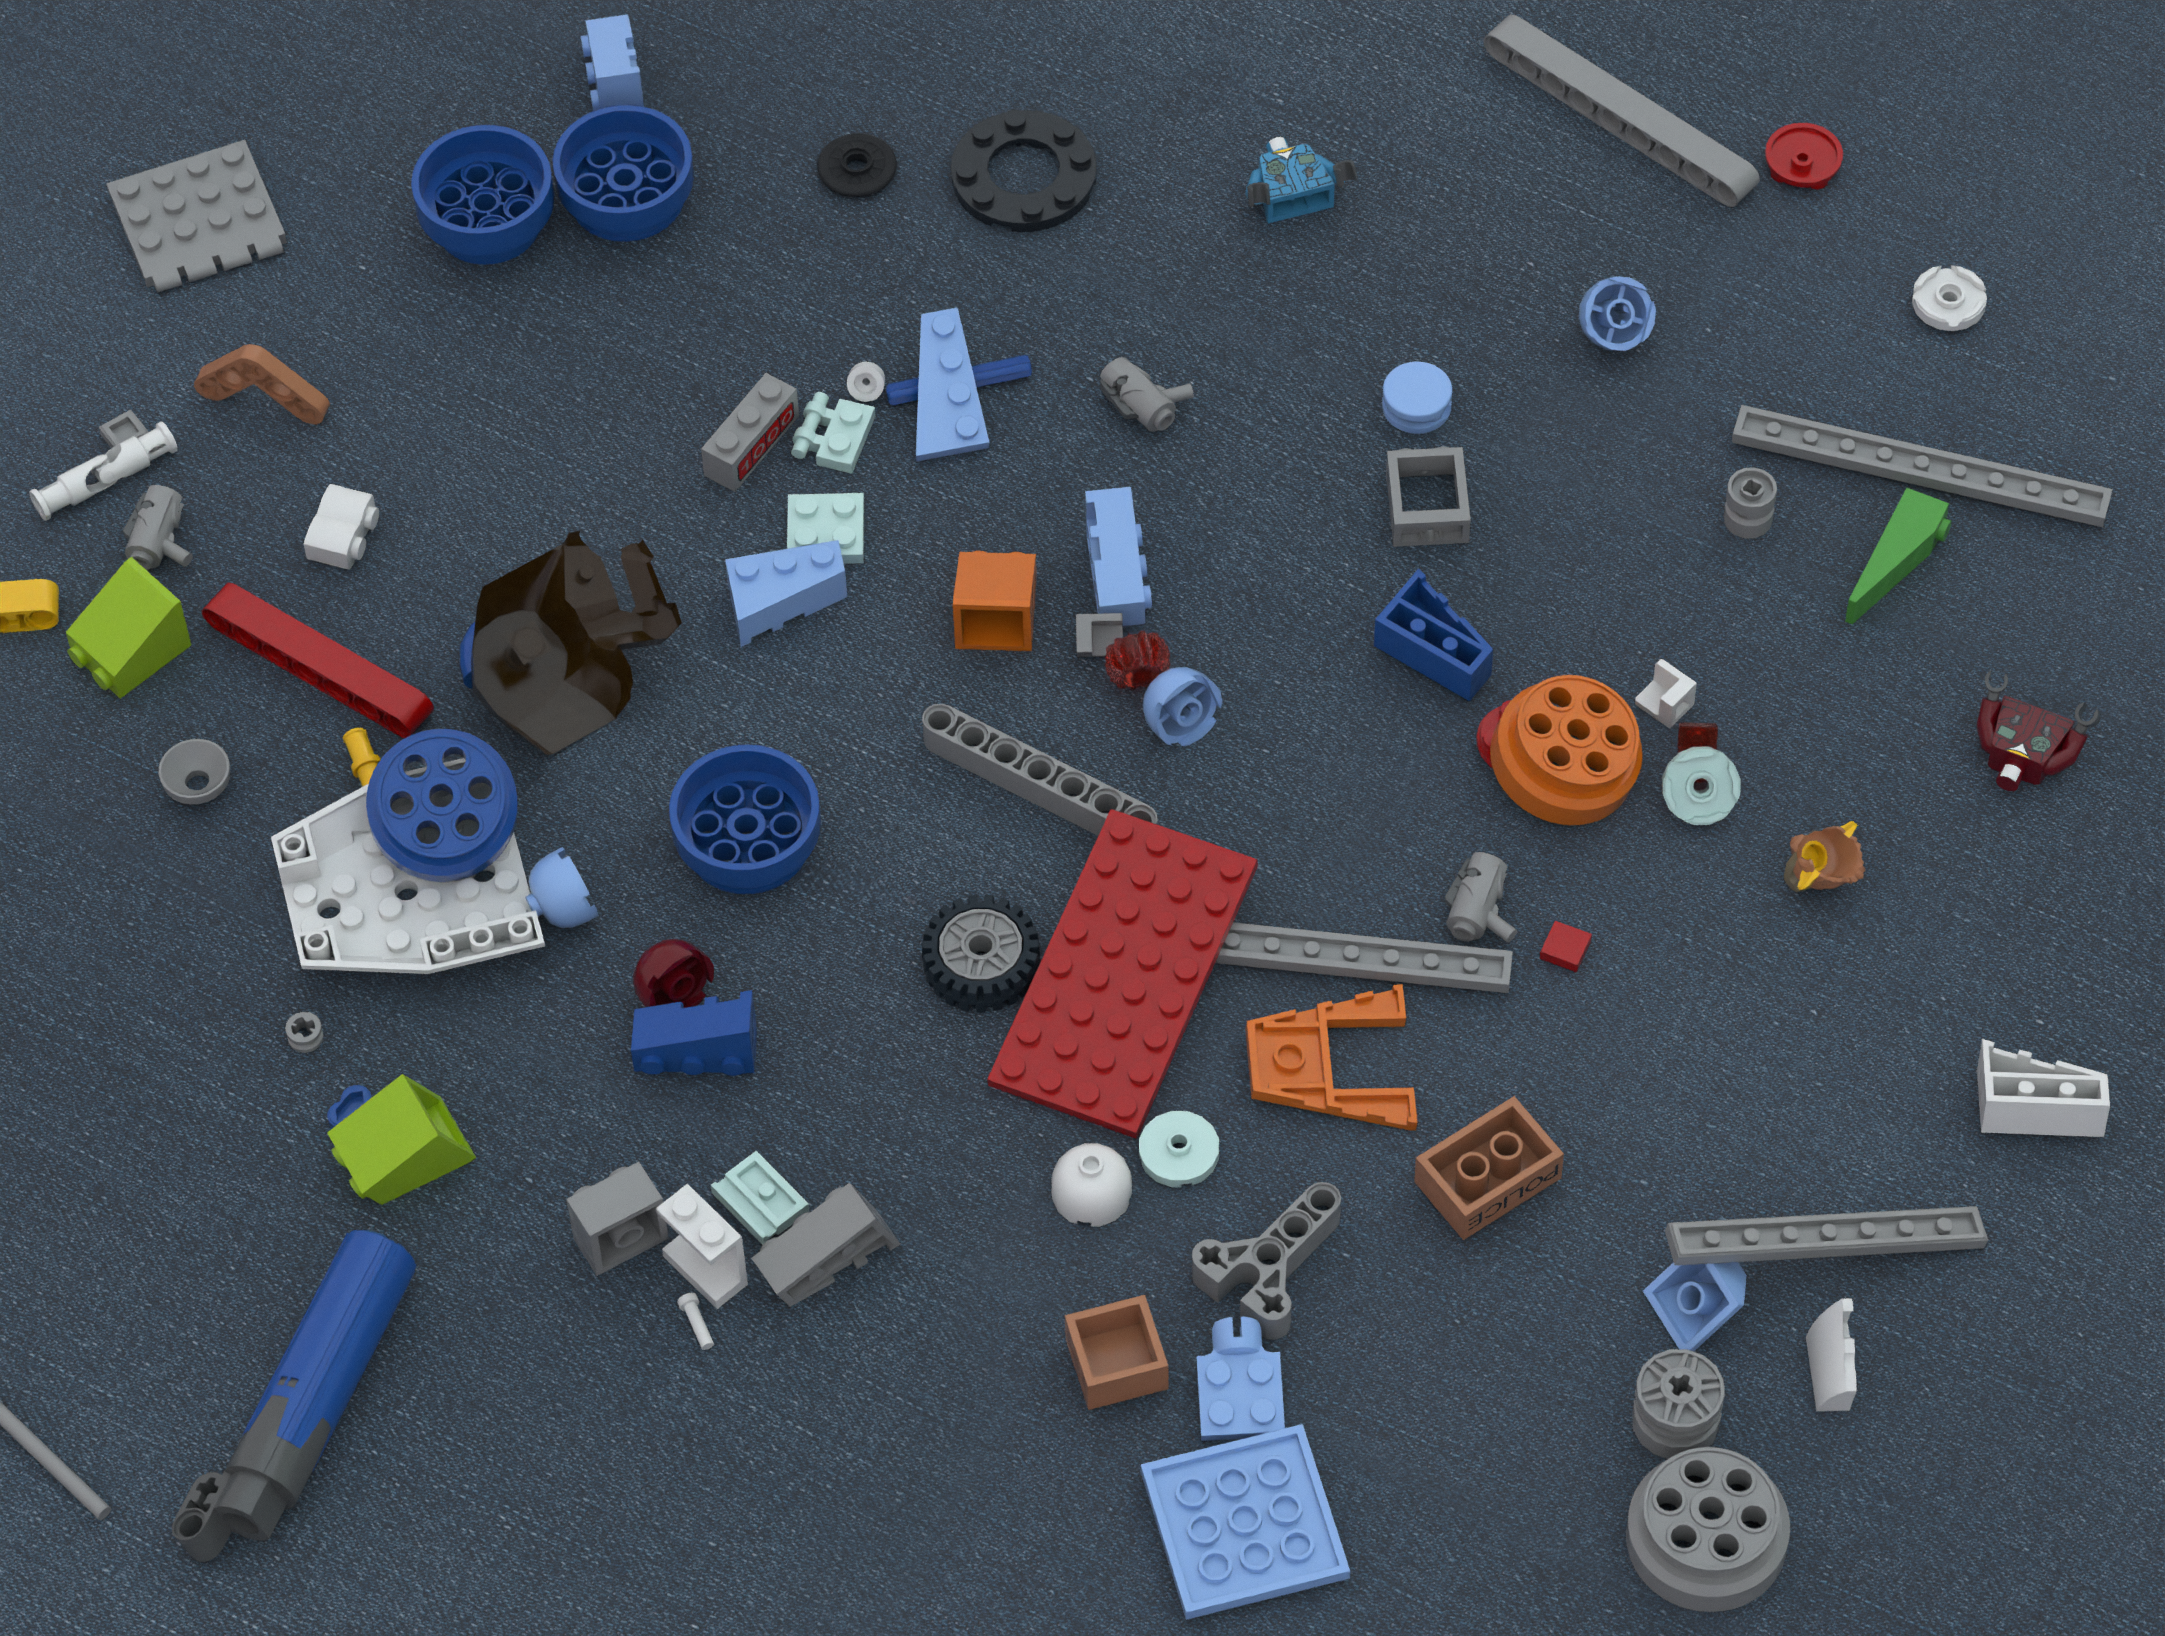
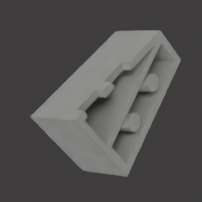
(823, 1243)

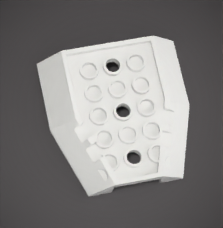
(446, 925)

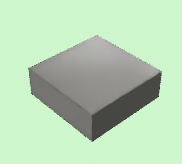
(122, 428)

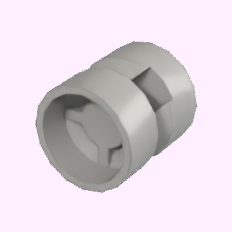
(1750, 502)

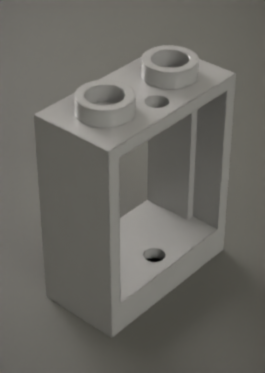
(1446, 525)

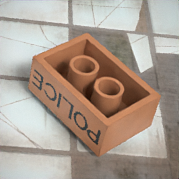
(1488, 1167)

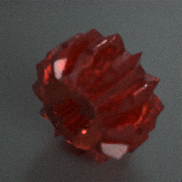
(1136, 659)

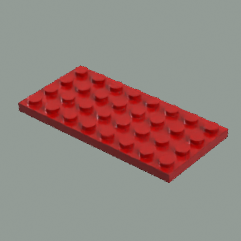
(1123, 973)

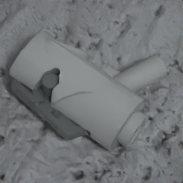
(1138, 398)
(152, 528)
(1475, 897)

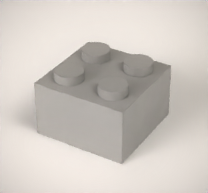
(616, 1218)

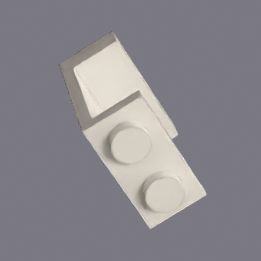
(707, 1247)

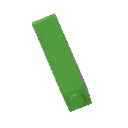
(1903, 545)

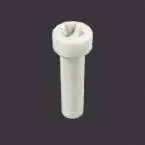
(689, 1304)

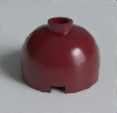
(672, 974)

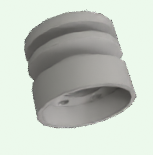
(1677, 1402)

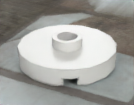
(1939, 287)

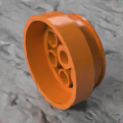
(1572, 790)

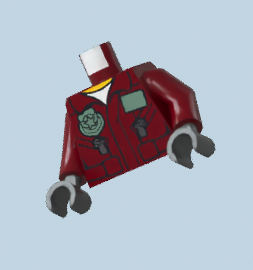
(2028, 740)

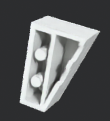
(2039, 1097)

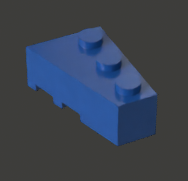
(1433, 639)
(696, 1038)

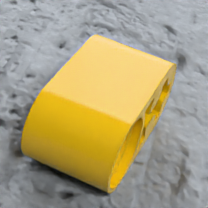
(28, 605)

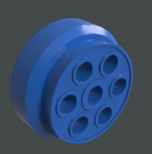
(623, 171)
(749, 779)
(452, 854)

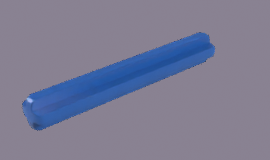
(984, 375)

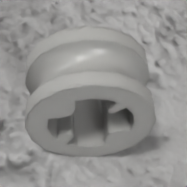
(312, 1025)

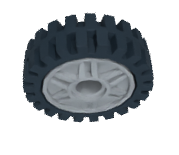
(980, 927)

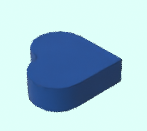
(351, 1100)

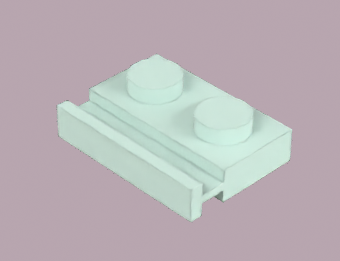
(759, 1197)

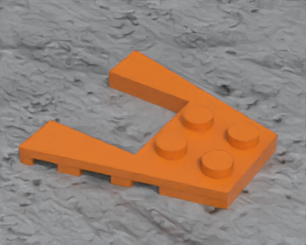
(1293, 1061)

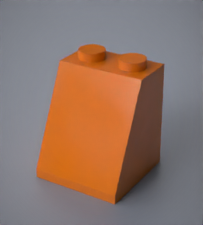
(994, 601)

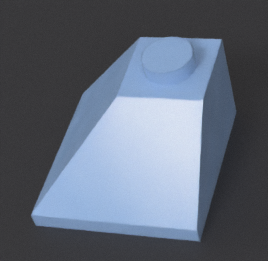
(1697, 1299)

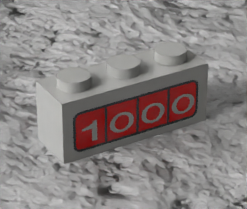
(750, 432)

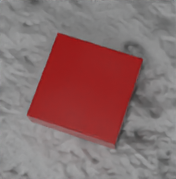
(1565, 946)

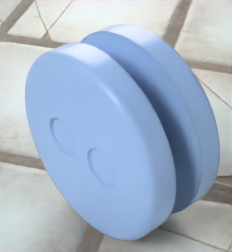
(1417, 397)

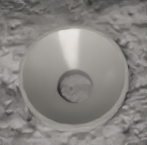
(194, 759)

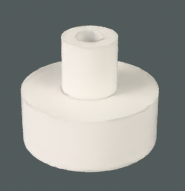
(863, 388)

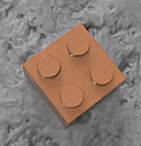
(1116, 1352)

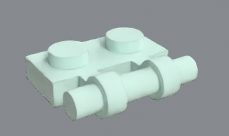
(845, 433)

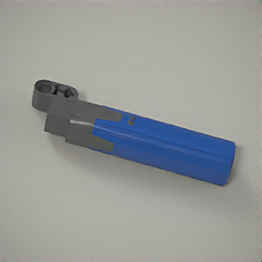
(301, 1398)

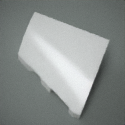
(1832, 1358)

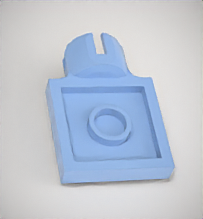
(1239, 1384)

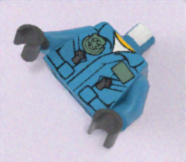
(1295, 180)

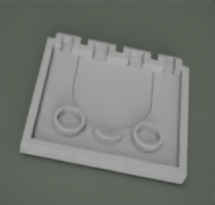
(197, 216)

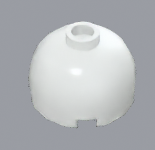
(1091, 1185)

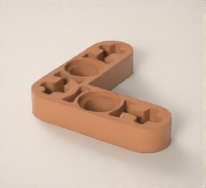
(259, 367)

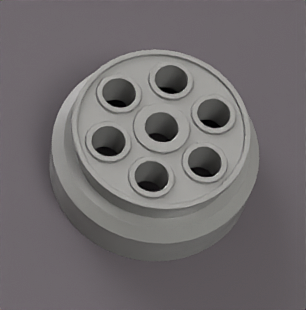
(1697, 1574)

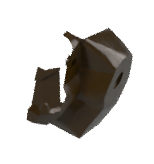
(555, 639)

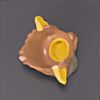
(1824, 859)

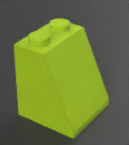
(128, 630)
(399, 1141)

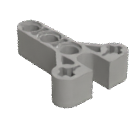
(1222, 1266)

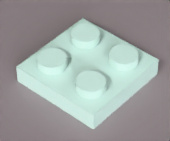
(827, 519)

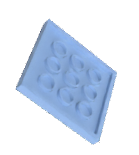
(1244, 1521)

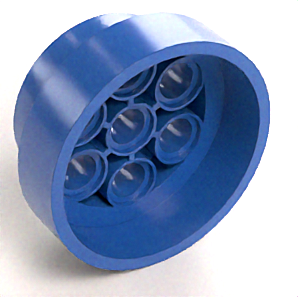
(483, 193)

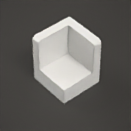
(1667, 695)

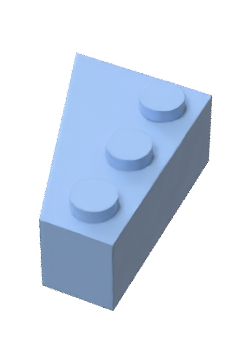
(613, 62)
(1115, 555)
(783, 585)

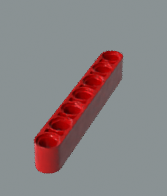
(318, 660)

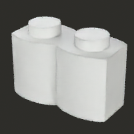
(340, 527)

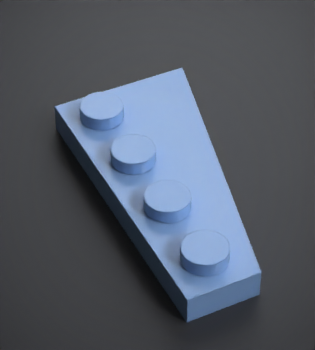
(948, 398)

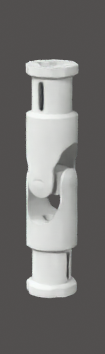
(118, 462)

